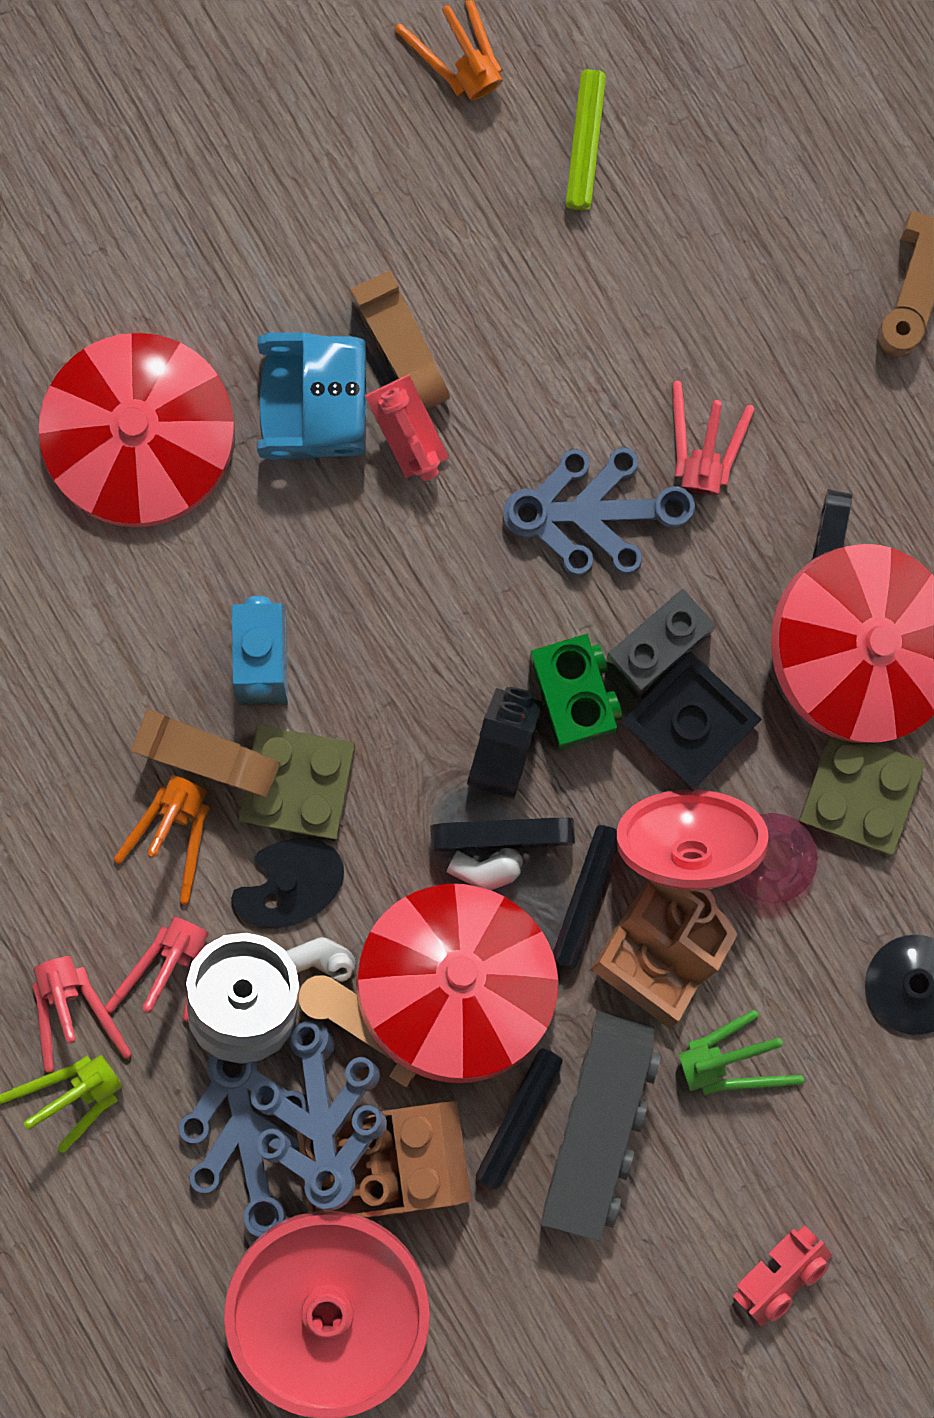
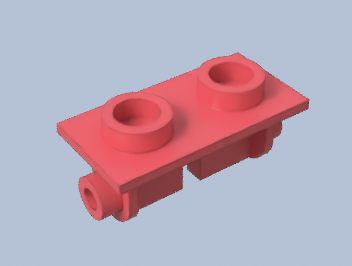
(408, 428)
(773, 1291)

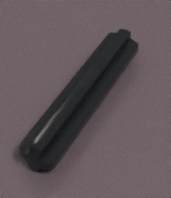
(586, 897)
(519, 1118)

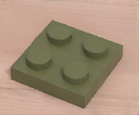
(307, 787)
(862, 794)

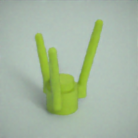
(94, 1082)

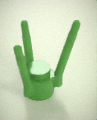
(706, 1065)

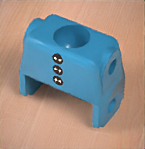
(312, 396)

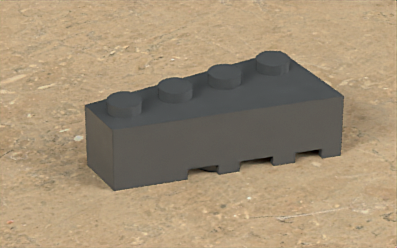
(600, 1126)

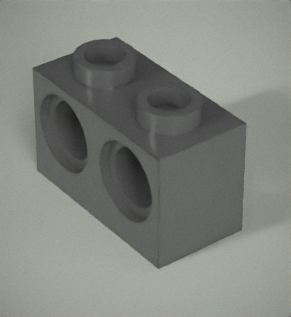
(660, 643)

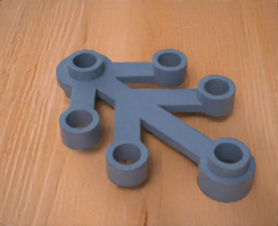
(589, 511)
(322, 1121)
(241, 1129)

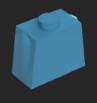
(260, 651)

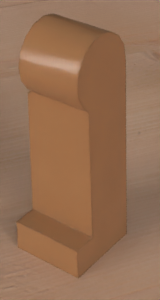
(908, 320)
(398, 336)
(204, 754)

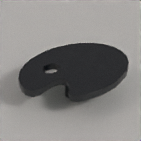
(301, 873)

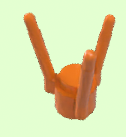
(477, 72)
(176, 804)

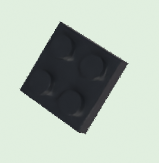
(691, 721)

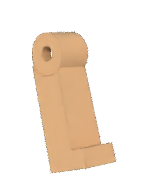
(327, 999)

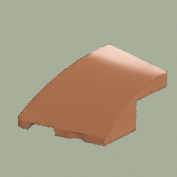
(665, 949)

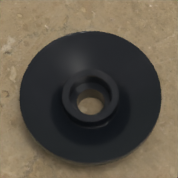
(889, 986)

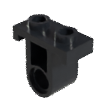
(504, 741)

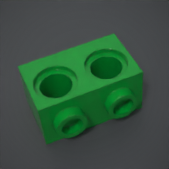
(563, 694)

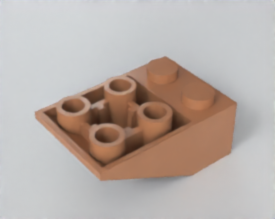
(409, 1167)

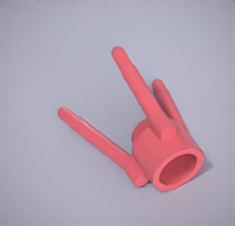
(703, 470)
(180, 945)
(58, 985)

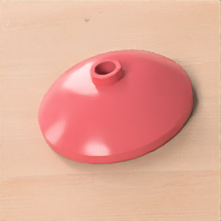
(692, 839)

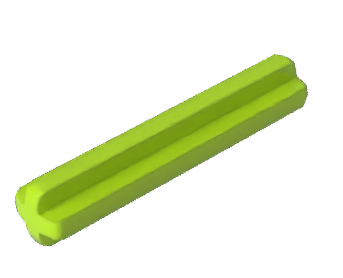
(585, 140)

